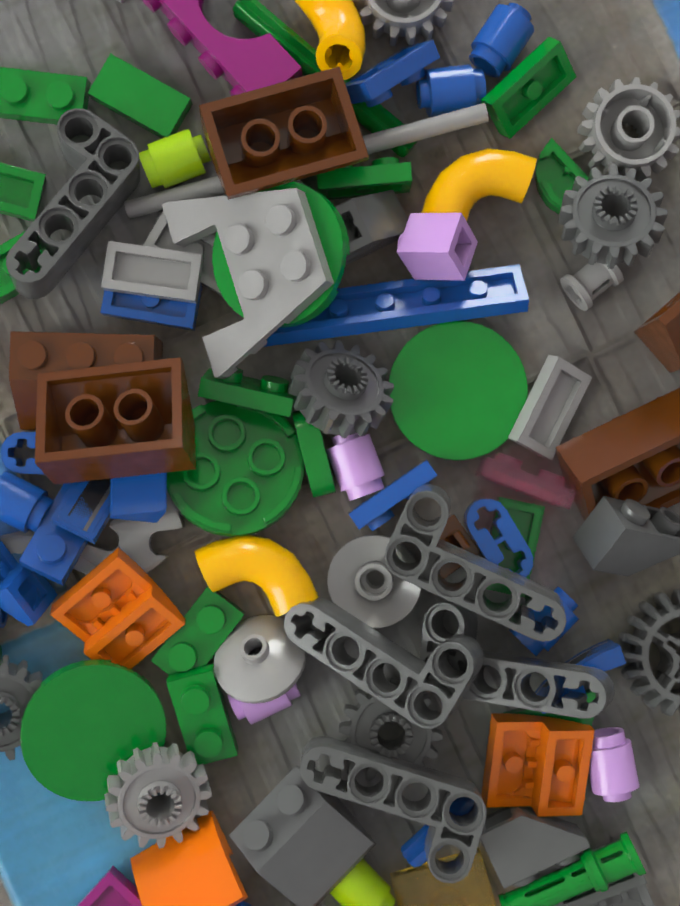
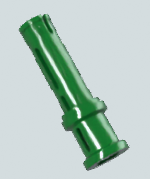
(594, 870)

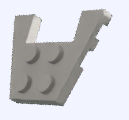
(271, 259)

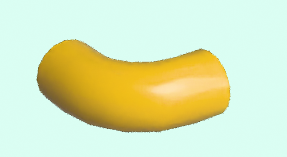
(339, 34)
(477, 176)
(258, 562)

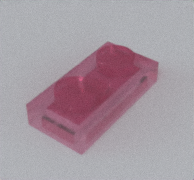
(544, 487)

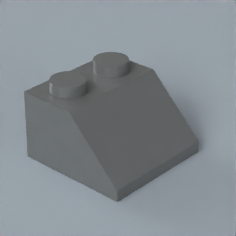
(302, 840)

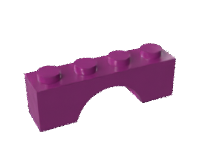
(241, 62)

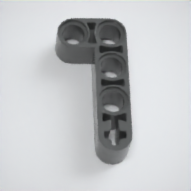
(66, 211)
(479, 571)
(375, 651)
(516, 672)
(387, 796)

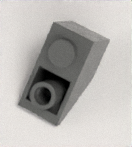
(372, 222)
(628, 536)
(526, 844)

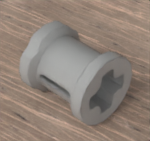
(590, 283)

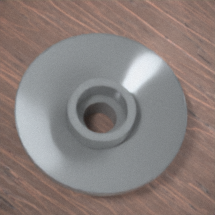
(351, 590)
(262, 675)

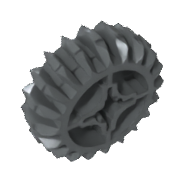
(656, 689)

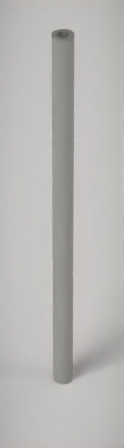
(374, 143)

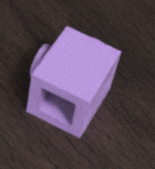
(437, 246)

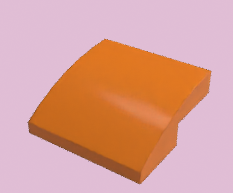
(118, 612)
(537, 764)
(189, 871)

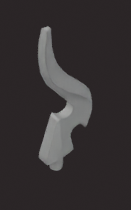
(133, 539)

